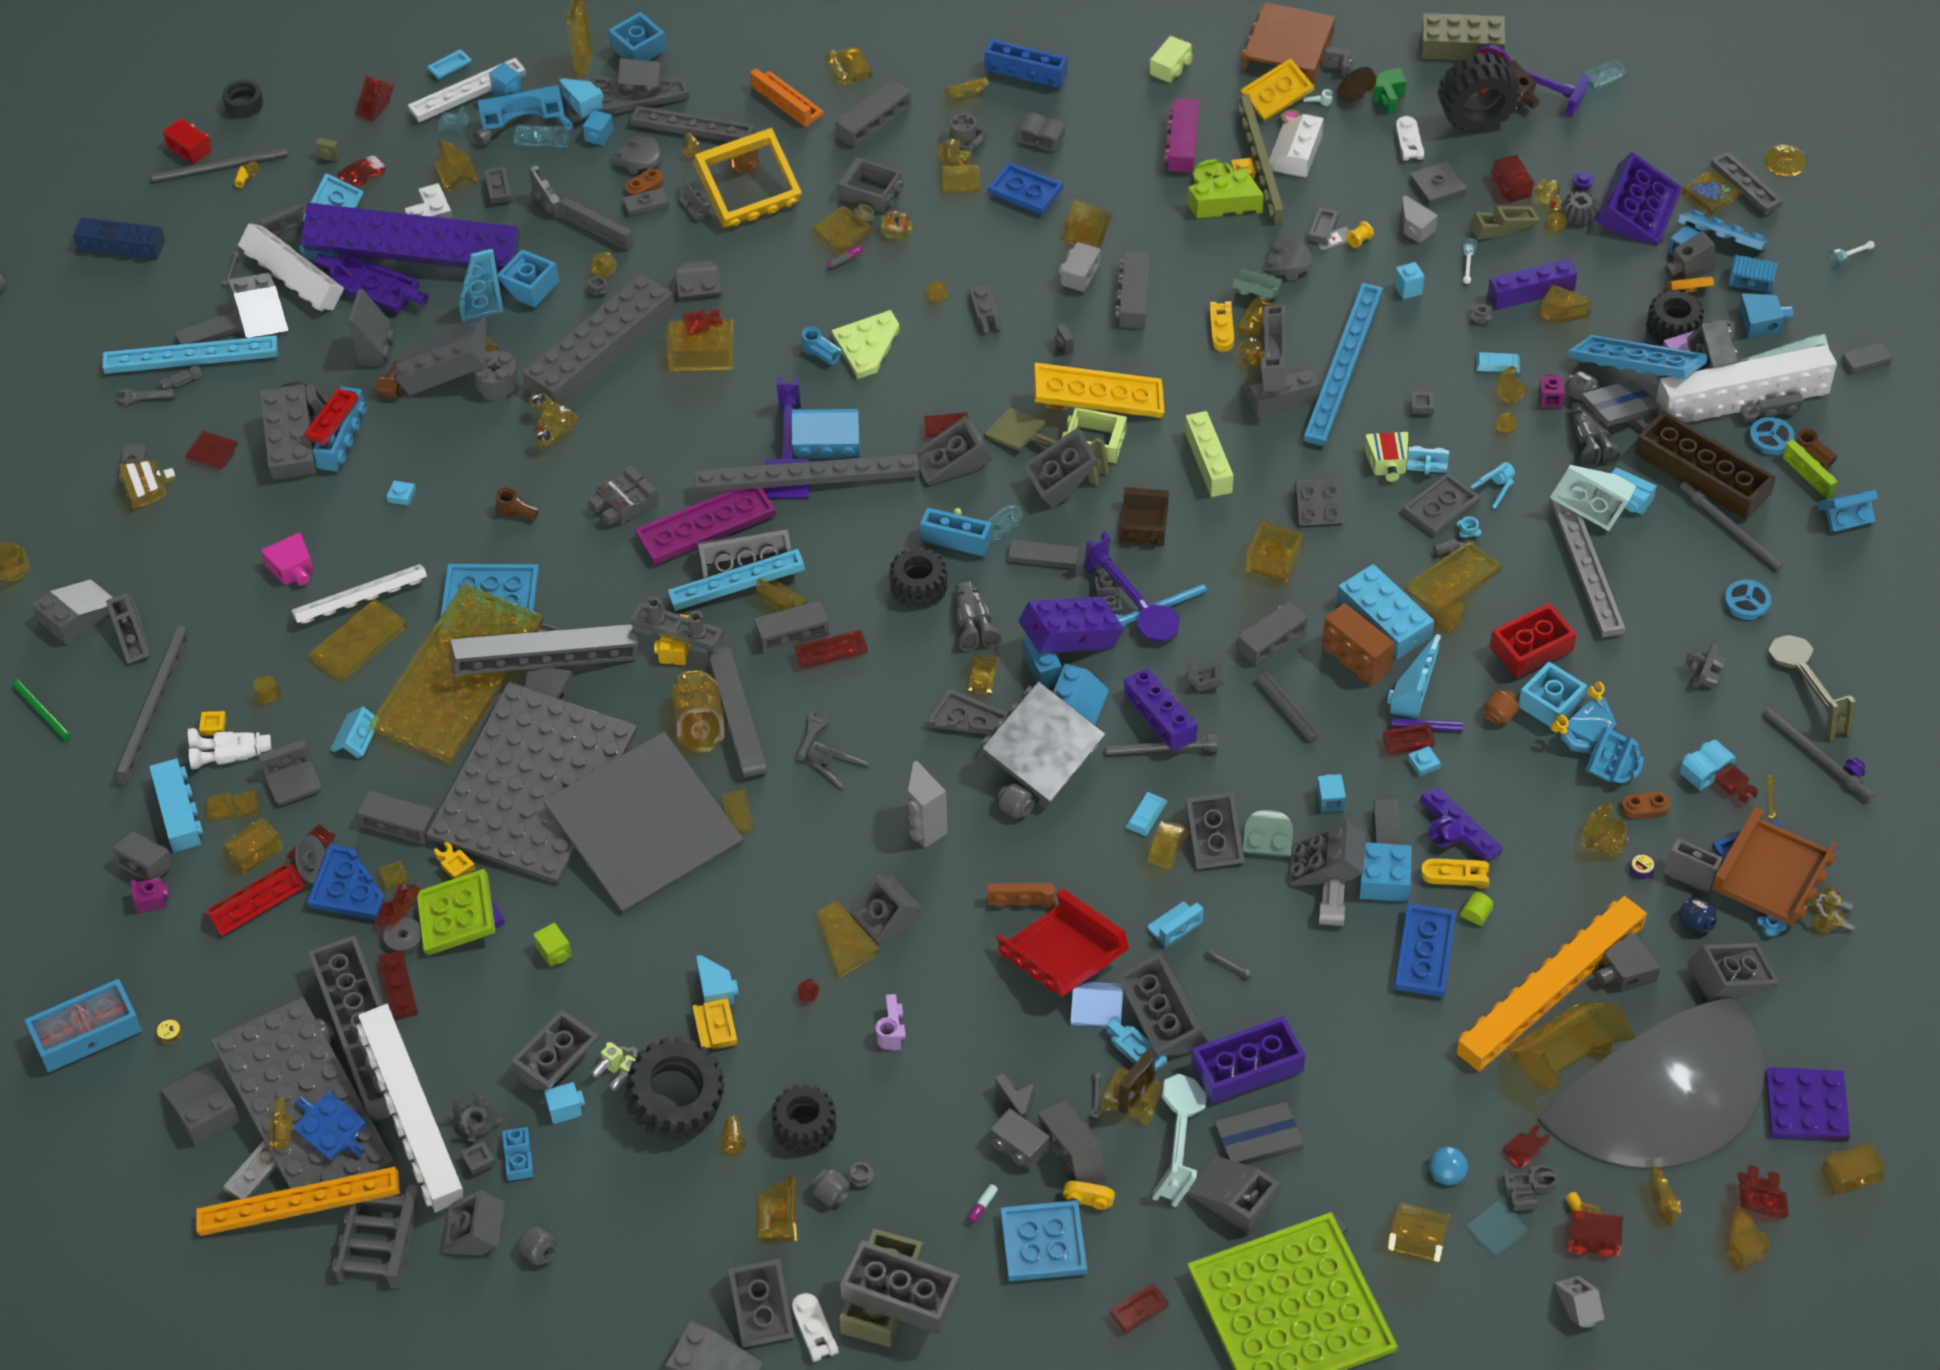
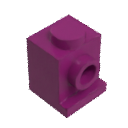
(1551, 386)
(149, 894)

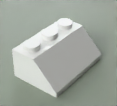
(1297, 145)

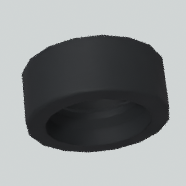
(246, 108)

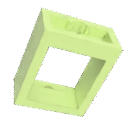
(1102, 422)

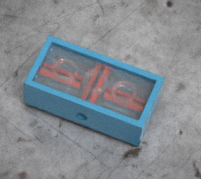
(83, 1025)

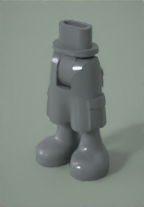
(1592, 434)
(973, 612)

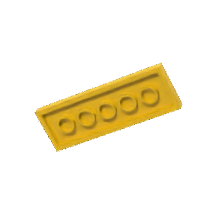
(1098, 390)

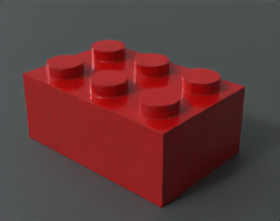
(1533, 640)

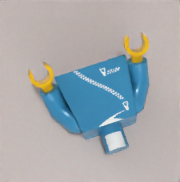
(1585, 726)

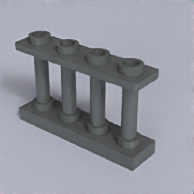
(397, 1247)

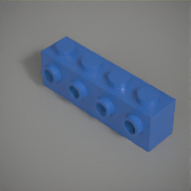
(1025, 63)

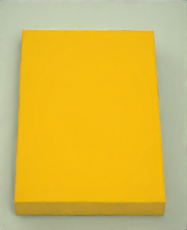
(1277, 89)

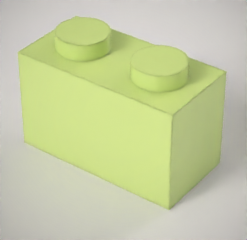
(1170, 59)

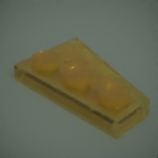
(846, 939)

